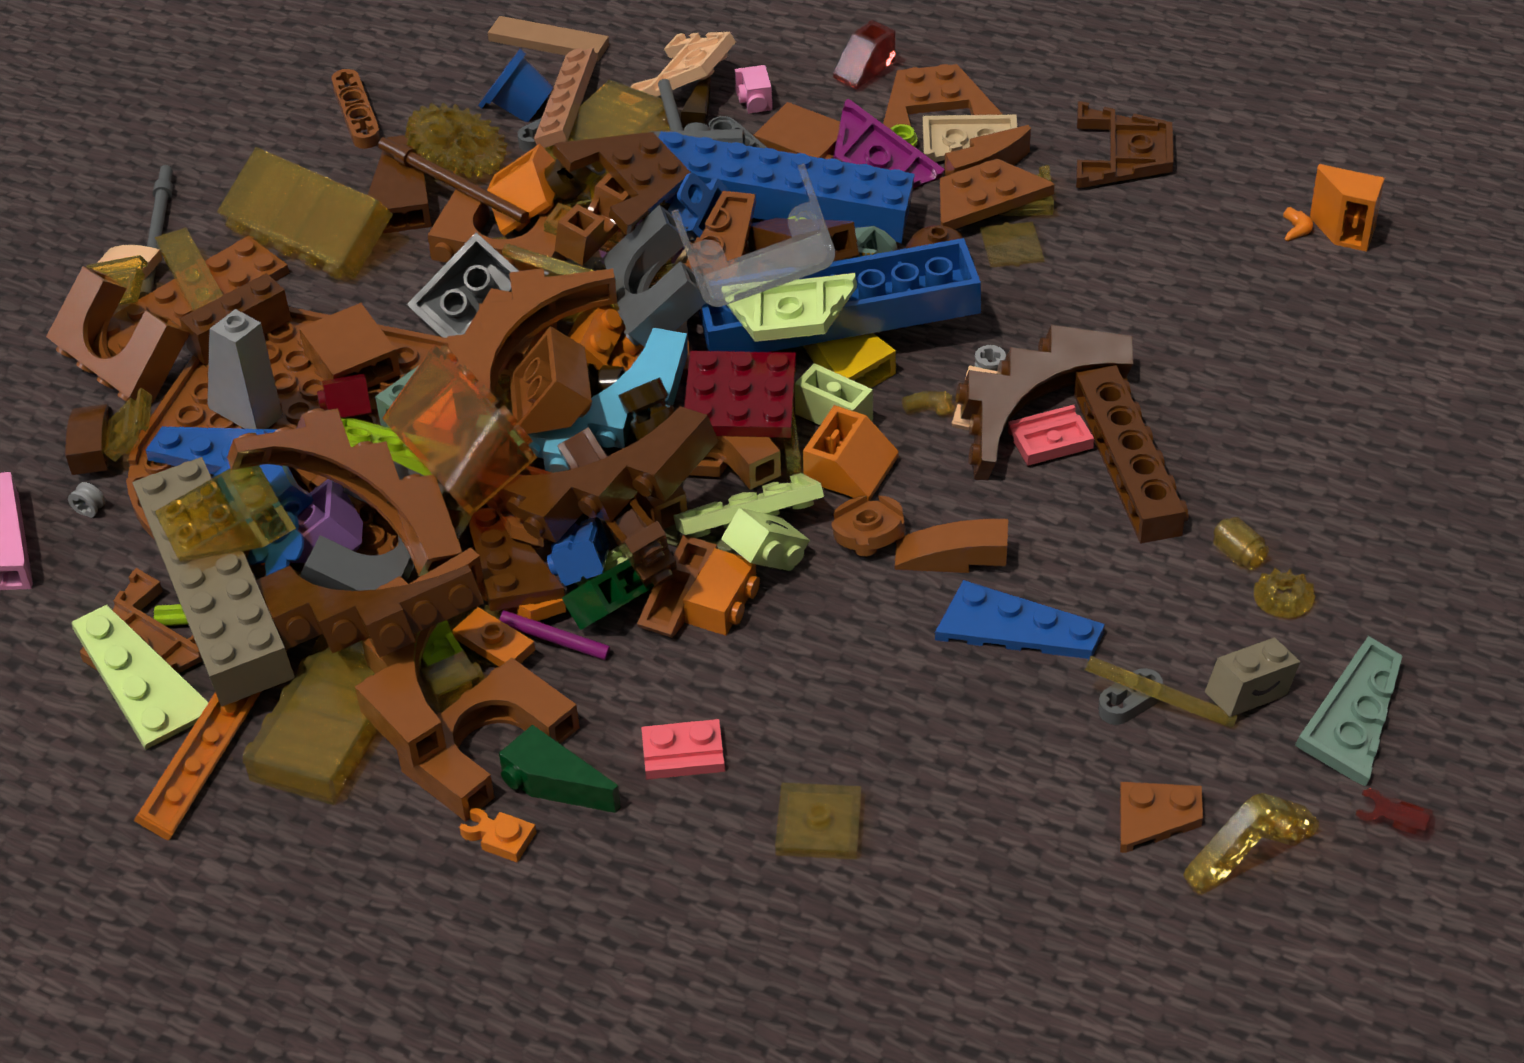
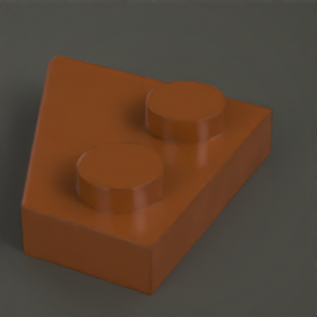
(1157, 812)

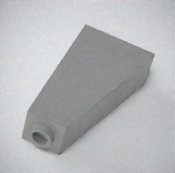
(241, 373)

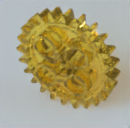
(472, 151)

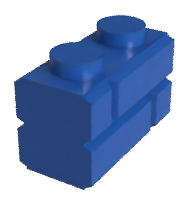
(580, 552)

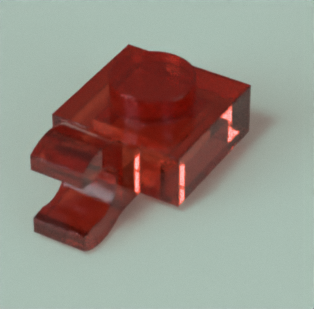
(1406, 815)

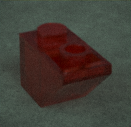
(866, 54)

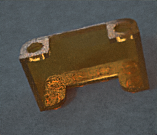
(459, 430)

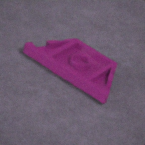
(868, 141)

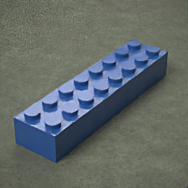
(842, 189)
(890, 294)

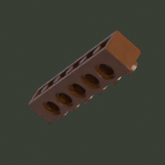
(1130, 454)

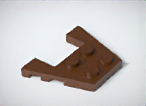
(1137, 147)
(637, 163)

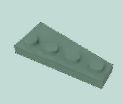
(1351, 717)

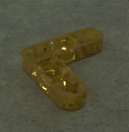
(1256, 819)

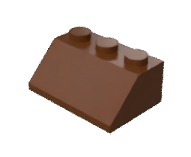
(551, 384)

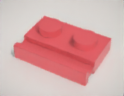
(1050, 435)
(682, 749)

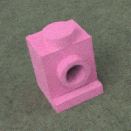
(754, 88)

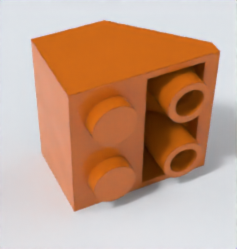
(524, 186)
(1346, 205)
(604, 338)
(849, 454)

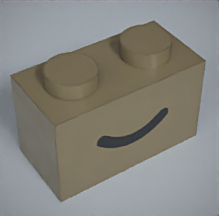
(1252, 677)

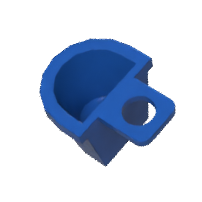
(519, 88)
(696, 202)

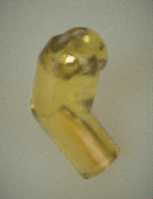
(939, 399)

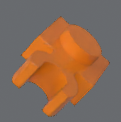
(503, 836)

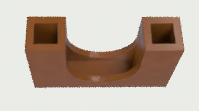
(466, 216)
(82, 335)
(752, 459)
(506, 696)

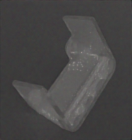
(733, 280)

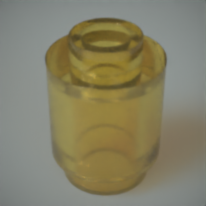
(1240, 543)

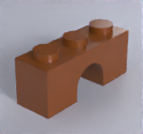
(587, 230)

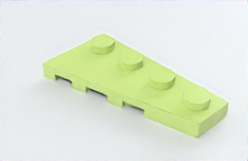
(142, 682)

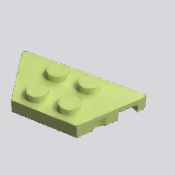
(795, 308)

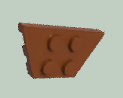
(988, 191)

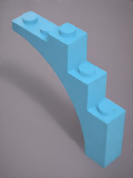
(662, 357)

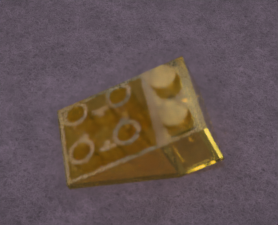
(225, 515)

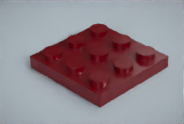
(743, 391)

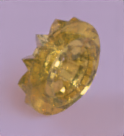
(1284, 604)

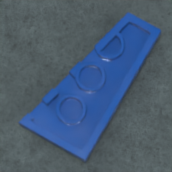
(184, 444)
(1003, 619)

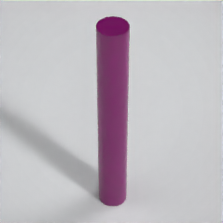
(555, 635)

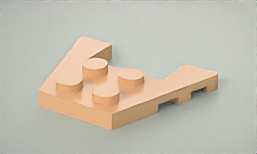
(691, 60)

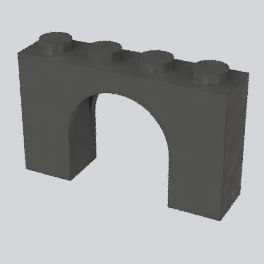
(635, 265)
(344, 569)

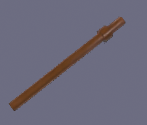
(409, 157)

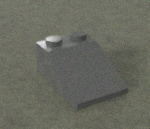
(459, 287)

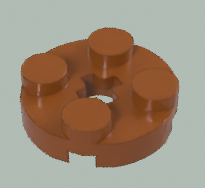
(868, 524)

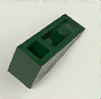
(604, 594)
(555, 774)

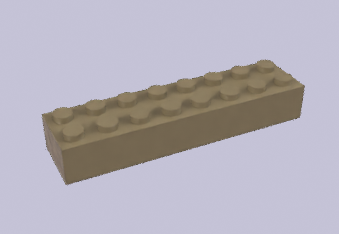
(218, 599)

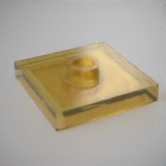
(818, 821)

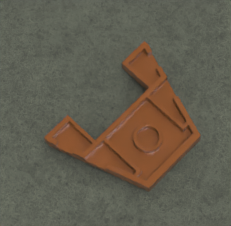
(934, 90)
(172, 647)

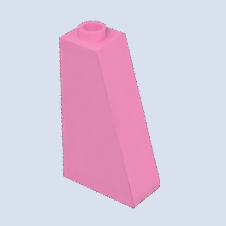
(14, 557)

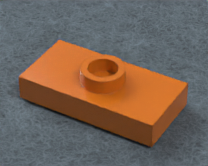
(493, 638)

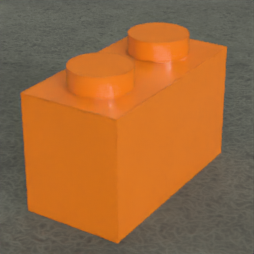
(721, 592)

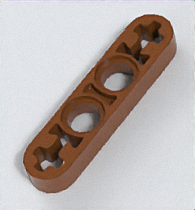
(355, 108)

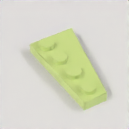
(775, 496)

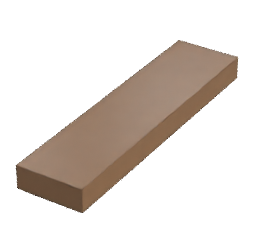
(545, 37)

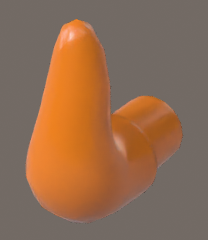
(1301, 221)

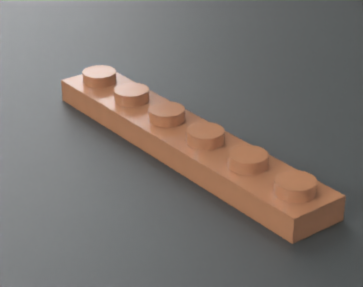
(566, 97)

